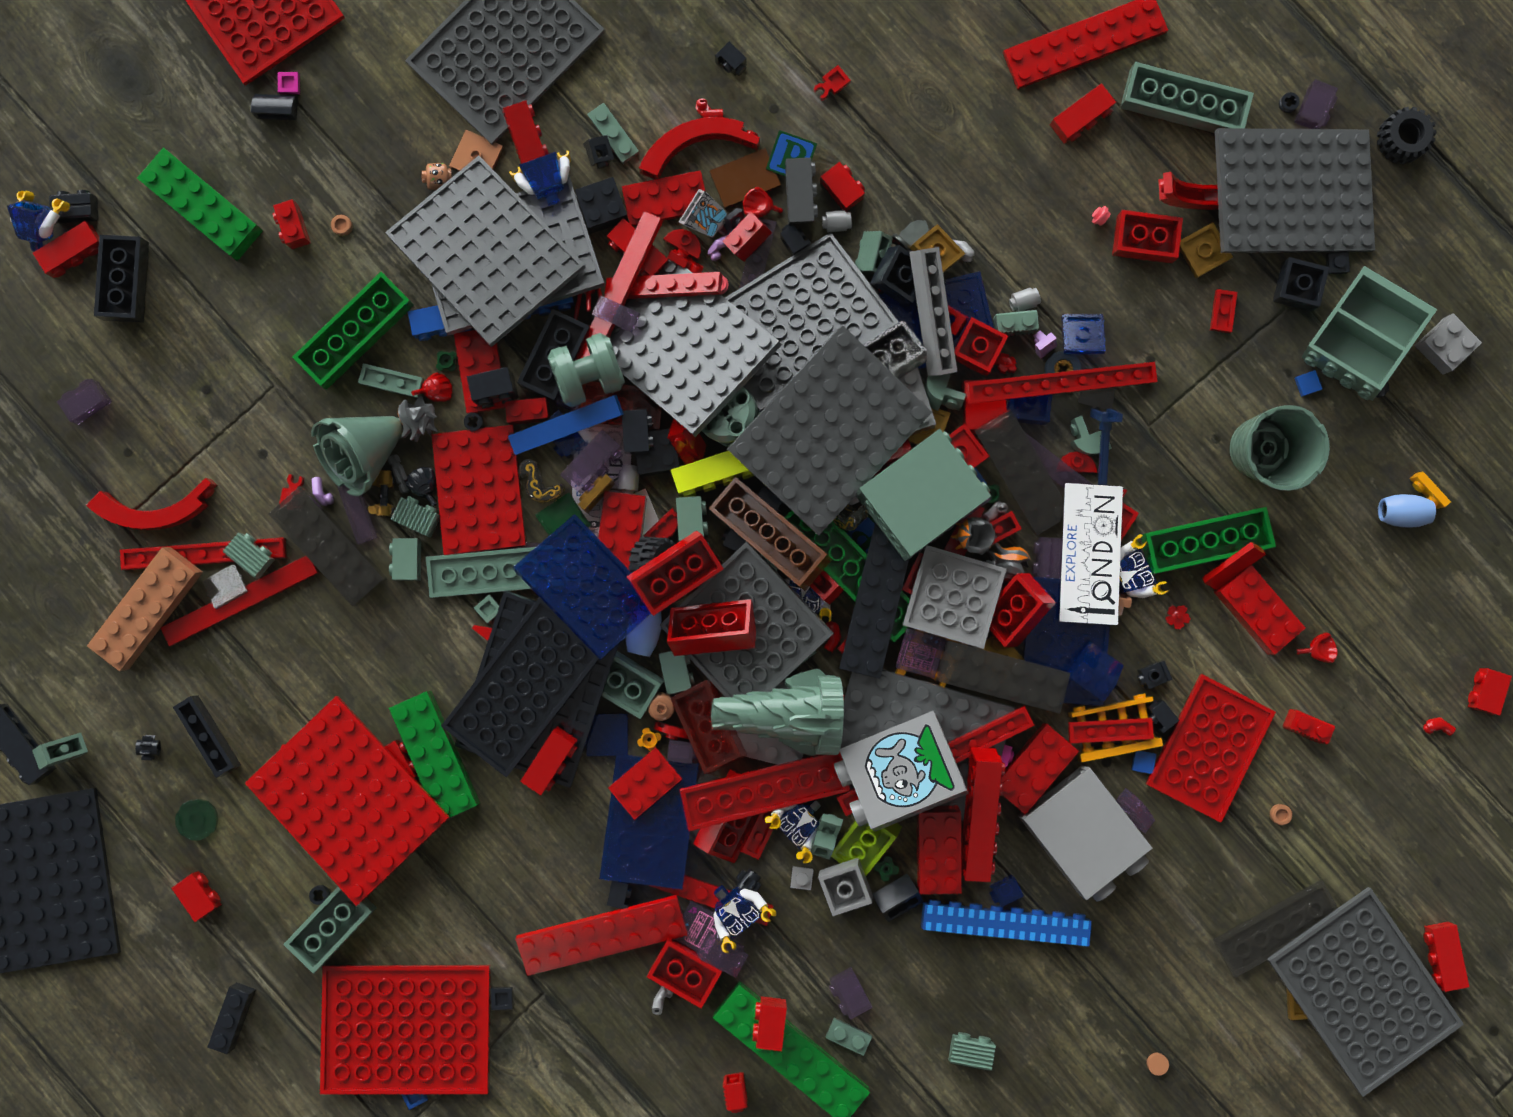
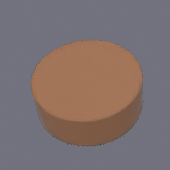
(341, 225)
(1280, 814)
(1157, 1064)

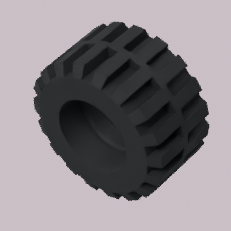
(1420, 127)
(646, 550)

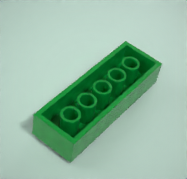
(200, 204)
(353, 331)
(1207, 540)
(434, 753)

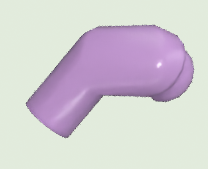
(714, 250)
(319, 494)

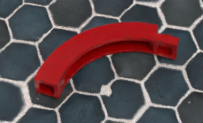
(690, 133)
(1187, 195)
(176, 514)

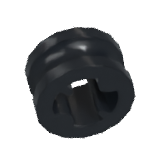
(1295, 100)
(479, 422)
(312, 895)

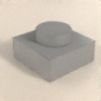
(801, 878)

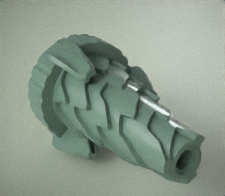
(802, 717)

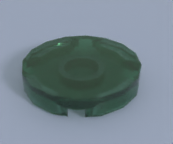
(196, 819)

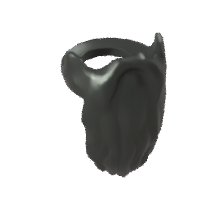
(910, 234)

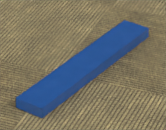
(566, 424)

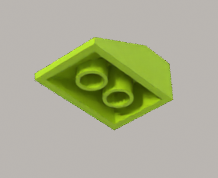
(865, 844)

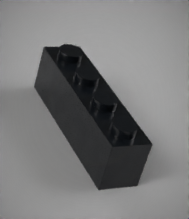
(207, 736)
(18, 746)

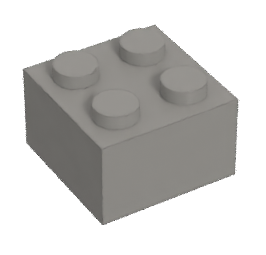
(1448, 344)
(845, 886)

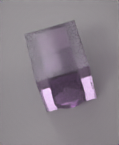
(681, 751)

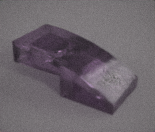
(616, 314)
(1139, 813)

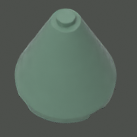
(355, 448)

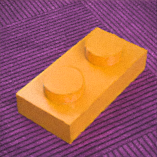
(1424, 484)

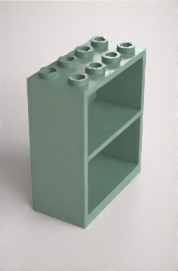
(1368, 333)
(923, 494)

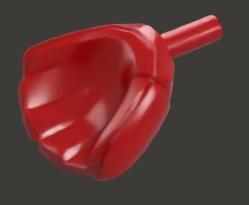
(759, 203)
(435, 388)
(1322, 648)

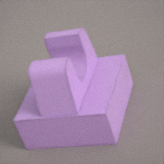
(1044, 343)

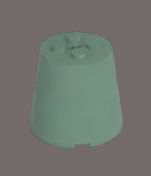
(1293, 447)

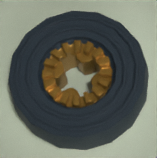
(1062, 359)

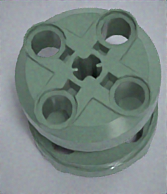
(599, 365)
(733, 418)

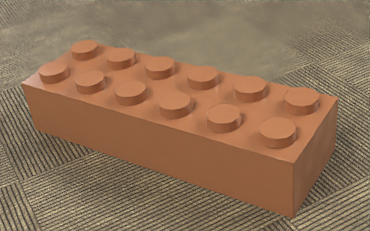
(144, 609)

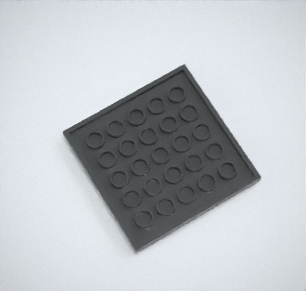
(783, 621)

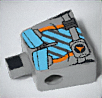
(704, 215)

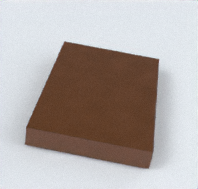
(741, 175)

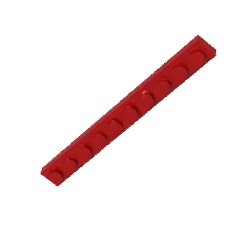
(1060, 382)
(982, 737)

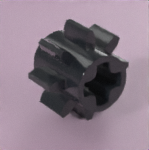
(148, 747)
(749, 880)

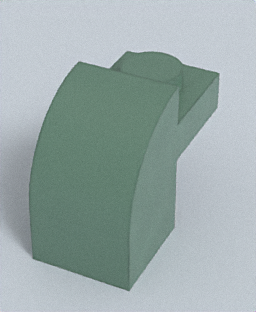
(940, 395)
(1085, 443)
(826, 835)

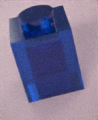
(1005, 891)

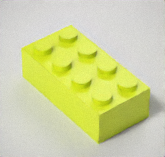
(708, 473)

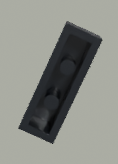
(231, 1018)

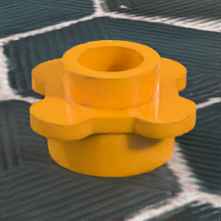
(647, 733)

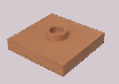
(472, 146)

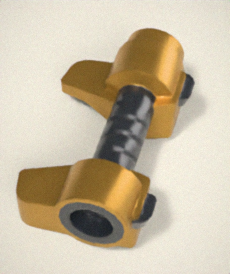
(385, 482)

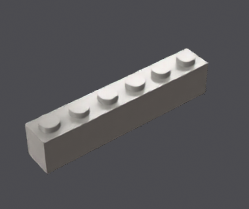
(933, 311)

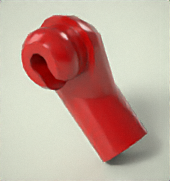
(705, 110)
(834, 638)
(1438, 724)

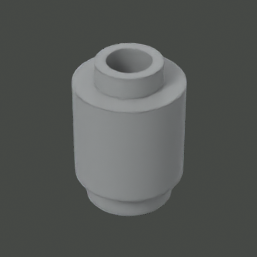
(837, 221)
(1024, 299)
(628, 479)

